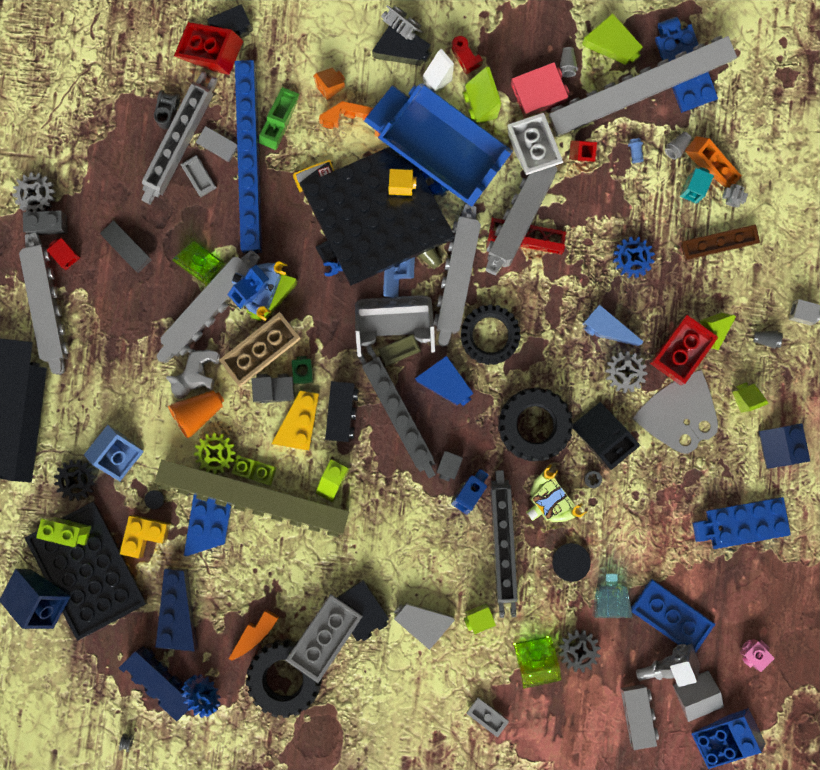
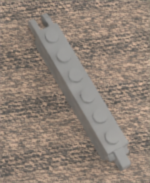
(177, 138)
(519, 219)
(458, 276)
(43, 303)
(203, 309)

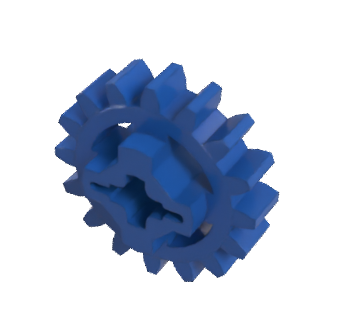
(627, 254)
(201, 696)

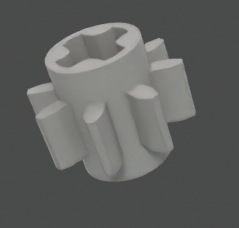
(735, 195)

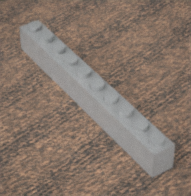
(643, 85)

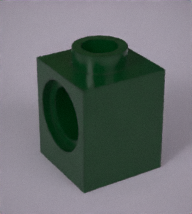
(302, 379)

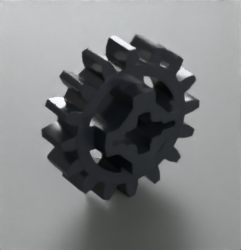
(80, 474)

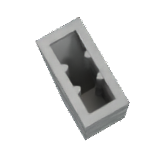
(423, 623)

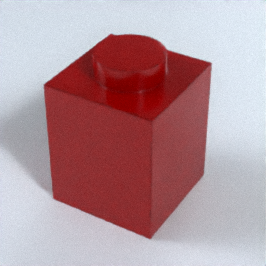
(583, 150)
(63, 253)

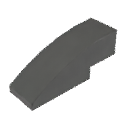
(125, 246)

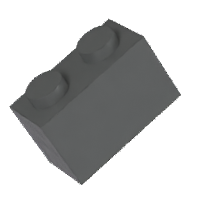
(45, 222)

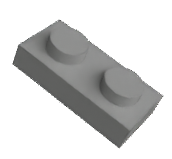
(487, 717)

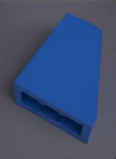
(446, 382)

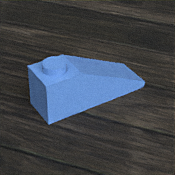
(606, 326)

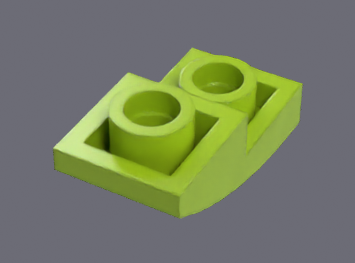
(254, 470)

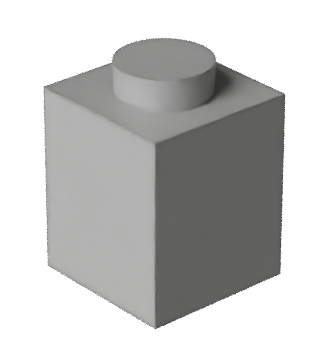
(805, 312)

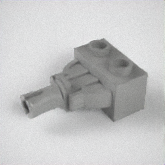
(681, 665)

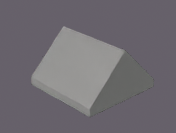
(699, 697)

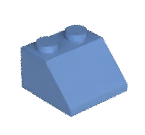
(113, 453)

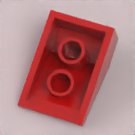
(209, 47)
(684, 350)

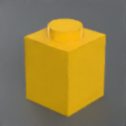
(401, 182)

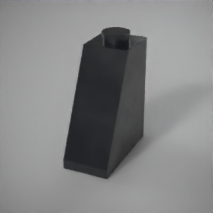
(396, 48)

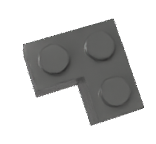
(269, 389)

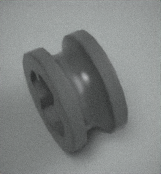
(598, 476)
(126, 742)

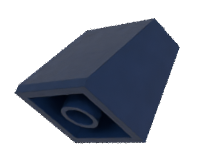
(33, 600)

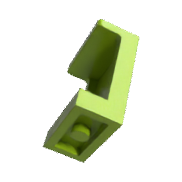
(63, 531)

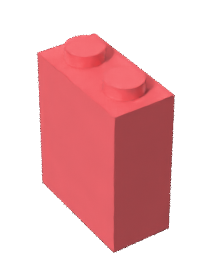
(539, 90)

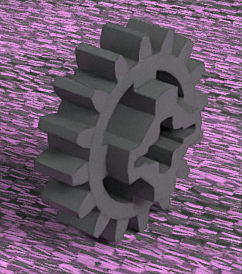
(577, 659)

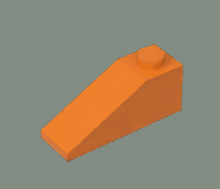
(708, 156)

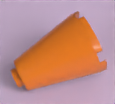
(195, 411)

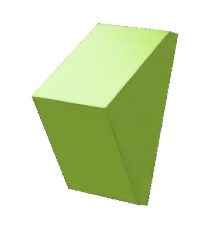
(719, 325)

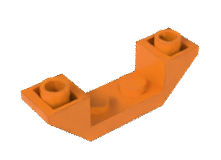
(332, 117)

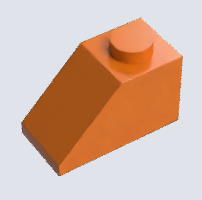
(329, 82)

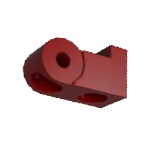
(465, 56)

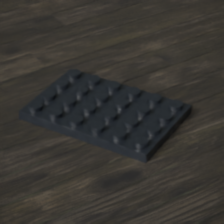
(91, 574)

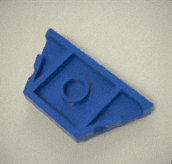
(206, 526)

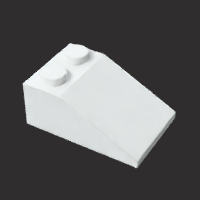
(534, 144)

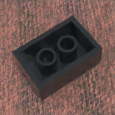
(341, 412)

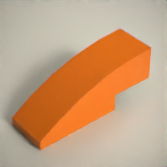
(254, 634)

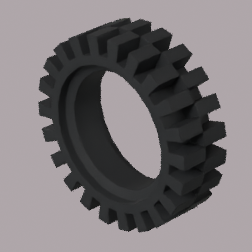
(490, 312)

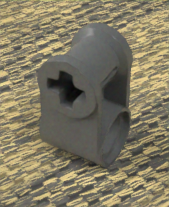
(166, 105)

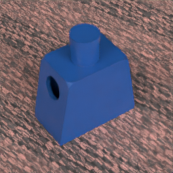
(466, 498)

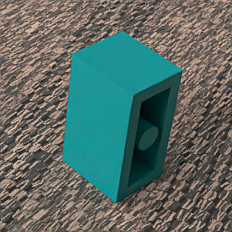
(697, 185)

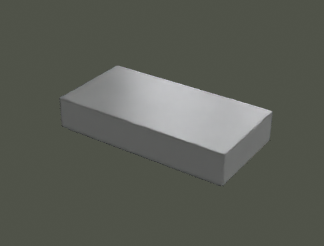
(217, 144)
(198, 176)

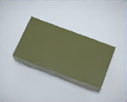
(399, 350)

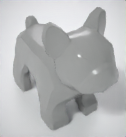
(194, 374)

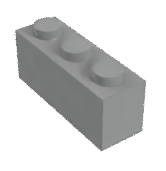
(639, 717)

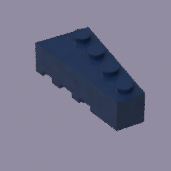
(176, 619)
(156, 681)

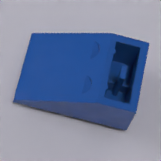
(729, 739)

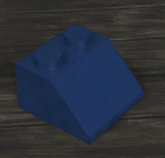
(784, 446)

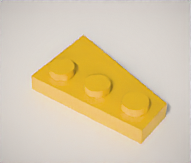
(299, 423)

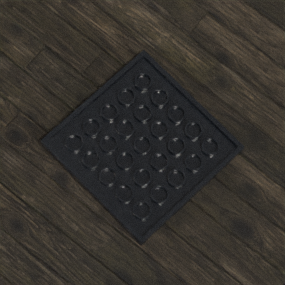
(369, 226)

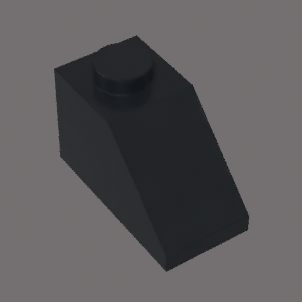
(232, 19)

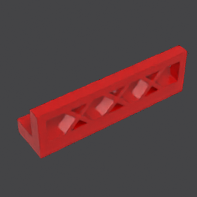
(532, 243)

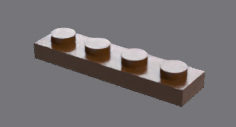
(720, 242)

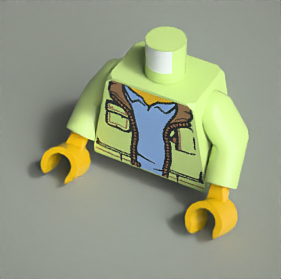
(551, 500)

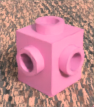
(756, 654)

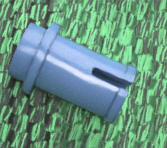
(636, 150)

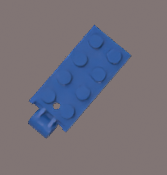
(696, 90)
(743, 523)

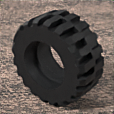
(561, 424)
(268, 699)

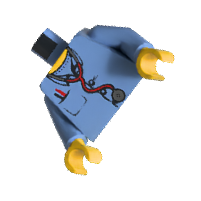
(262, 302)

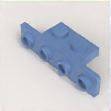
(392, 275)

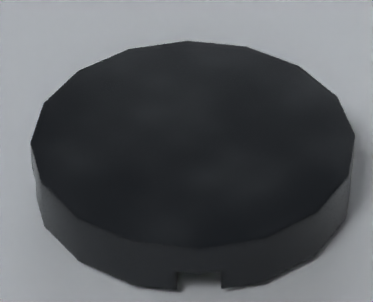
(571, 562)

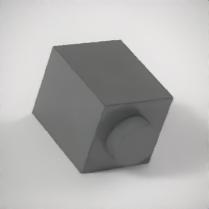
(449, 466)

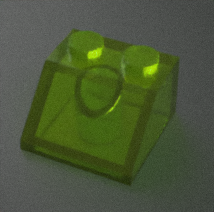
(537, 662)

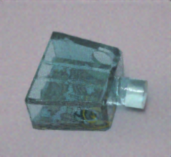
(612, 599)

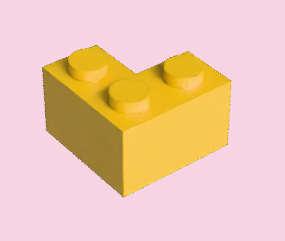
(139, 531)

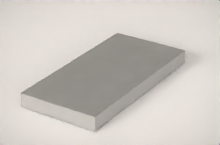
(324, 638)

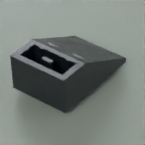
(605, 436)

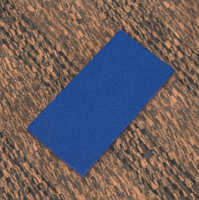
(672, 616)

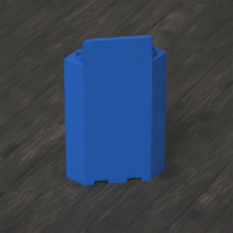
(439, 140)

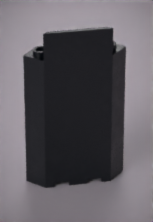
(20, 409)

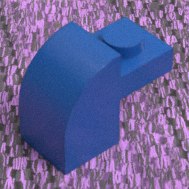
(249, 287)

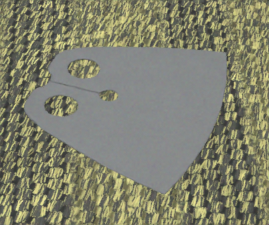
(669, 407)

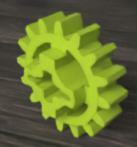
(205, 462)

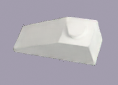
(439, 72)

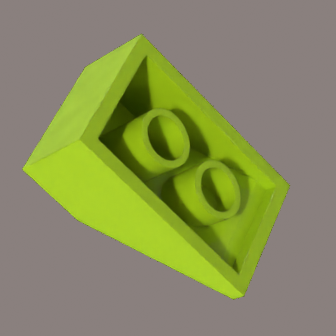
(482, 97)

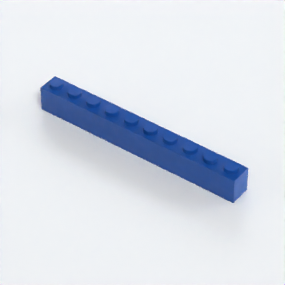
(248, 156)

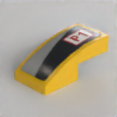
(312, 173)

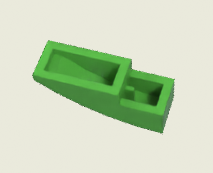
(278, 118)

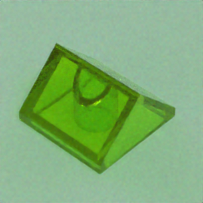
(198, 262)

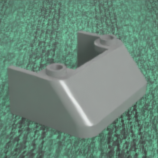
(394, 317)

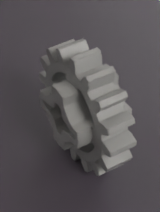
(40, 185)
(627, 361)

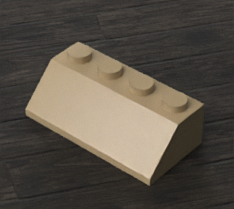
(259, 349)

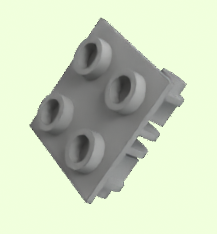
(397, 13)

